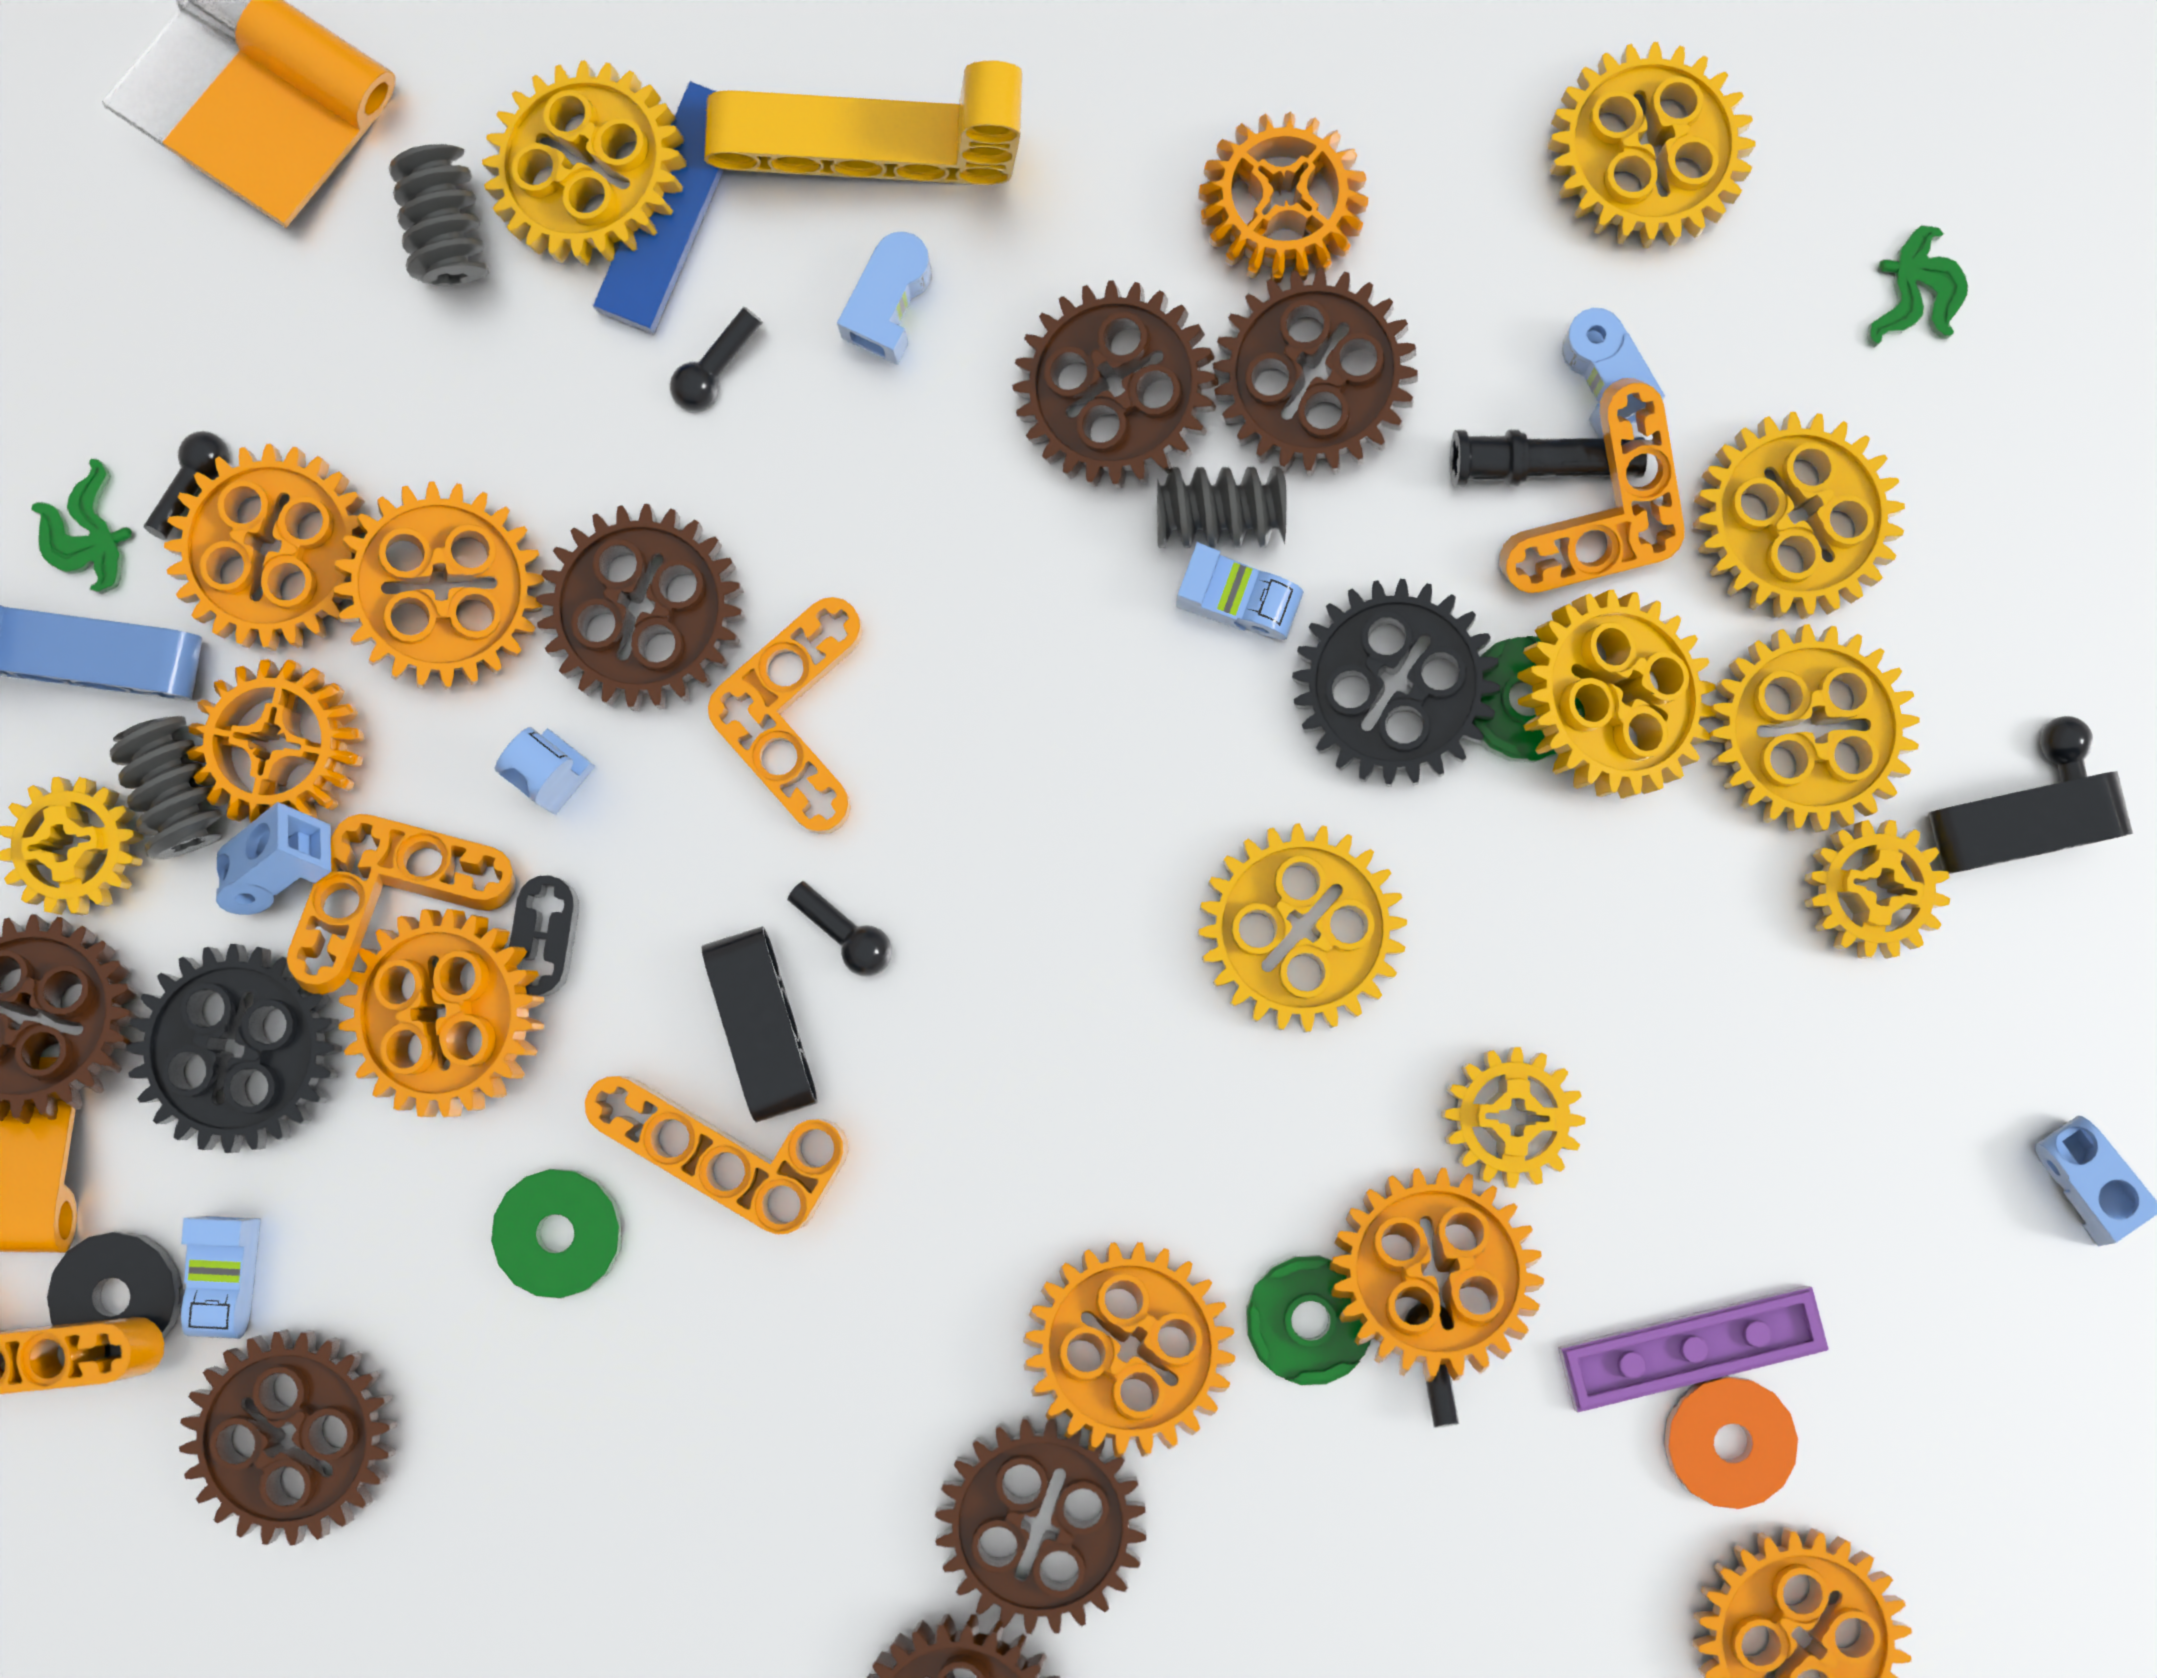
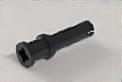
(1516, 458)

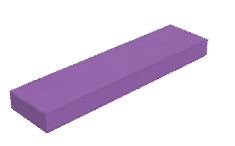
(1693, 1348)

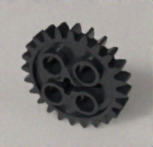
(1444, 713)
(179, 1032)

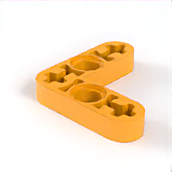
(1620, 524)
(772, 700)
(386, 867)

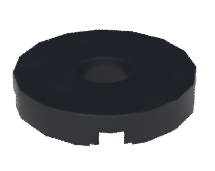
(132, 1258)

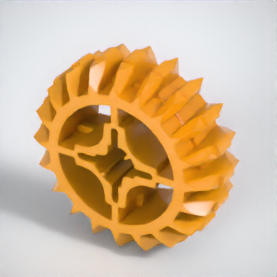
(1249, 164)
(276, 721)

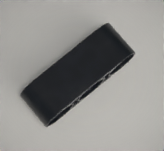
(2031, 822)
(759, 1024)

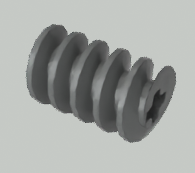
(433, 215)
(1221, 506)
(163, 788)

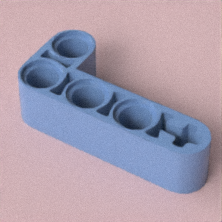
(98, 653)

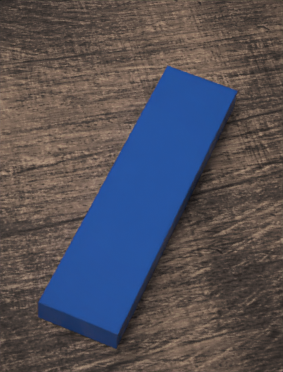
(643, 279)

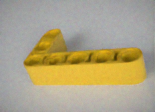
(873, 137)

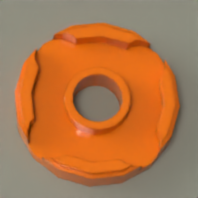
(1768, 1452)

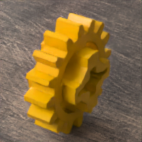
(78, 869)
(1870, 915)
(1515, 1086)

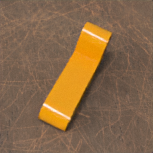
(709, 1143)
(34, 1361)

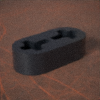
(559, 935)

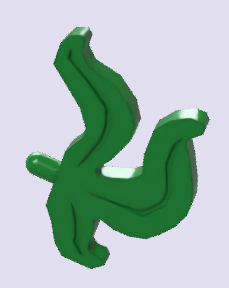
(1936, 274)
(78, 553)

